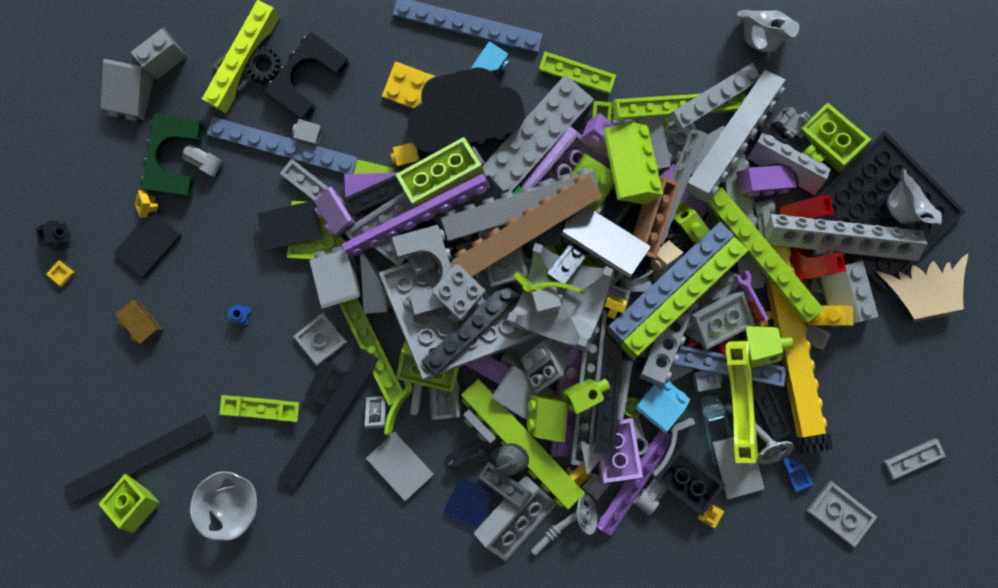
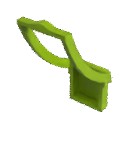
(529, 287)
(396, 406)

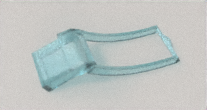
(713, 410)

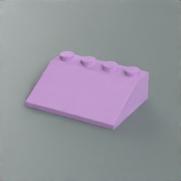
(563, 159)

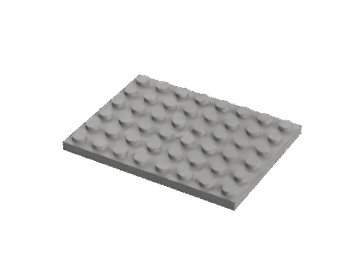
(431, 328)

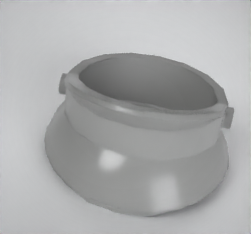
(636, 282)

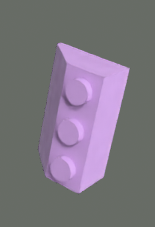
(626, 461)

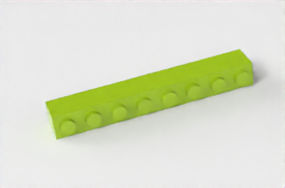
(765, 256)
(683, 298)
(511, 431)

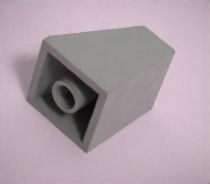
(159, 54)
(125, 90)
(335, 277)

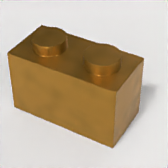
(138, 322)

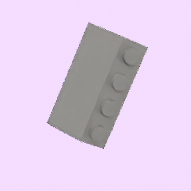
(510, 526)

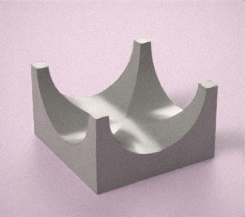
(578, 315)

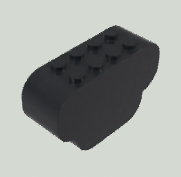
(464, 106)

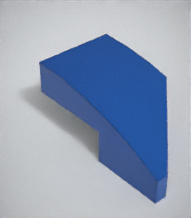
(797, 474)

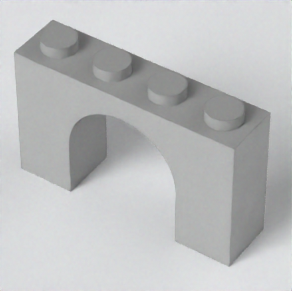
(428, 242)

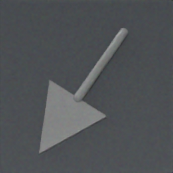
(589, 456)

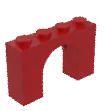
(806, 264)

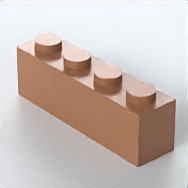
(655, 216)

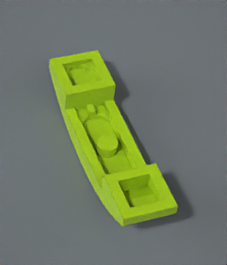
(259, 408)

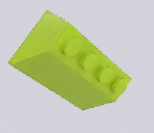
(633, 163)
(440, 172)

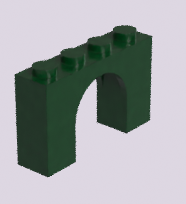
(163, 132)

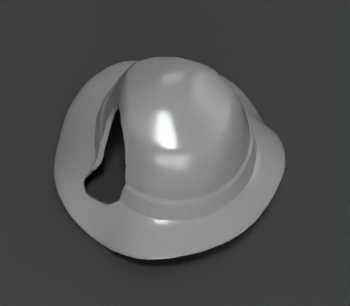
(760, 34)
(908, 203)
(231, 505)

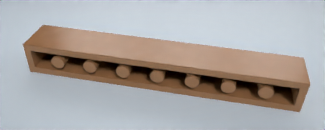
(529, 226)

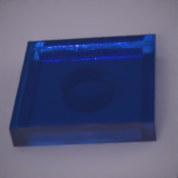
(469, 502)

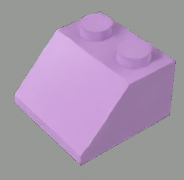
(334, 211)

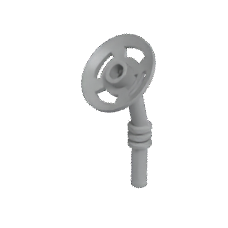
(772, 449)
(582, 515)

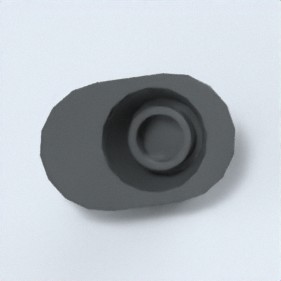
(510, 459)

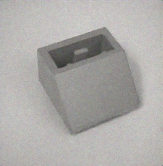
(545, 364)

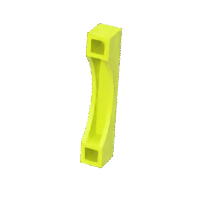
(225, 82)
(743, 405)

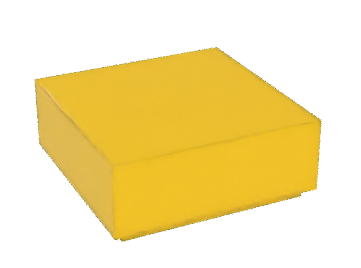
(60, 273)

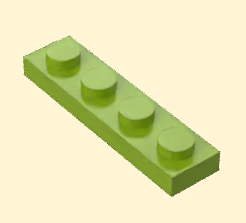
(577, 72)

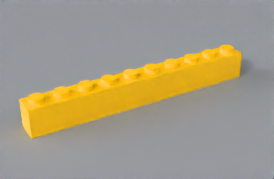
(799, 376)

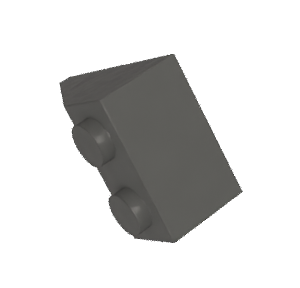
(374, 295)

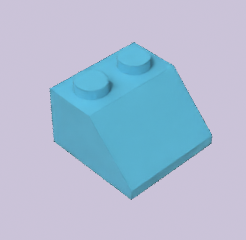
(662, 405)

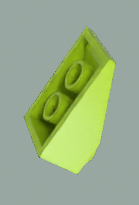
(835, 137)

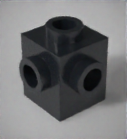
(52, 234)

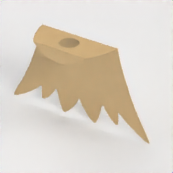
(930, 294)

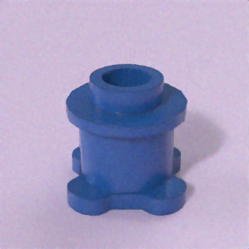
(244, 314)

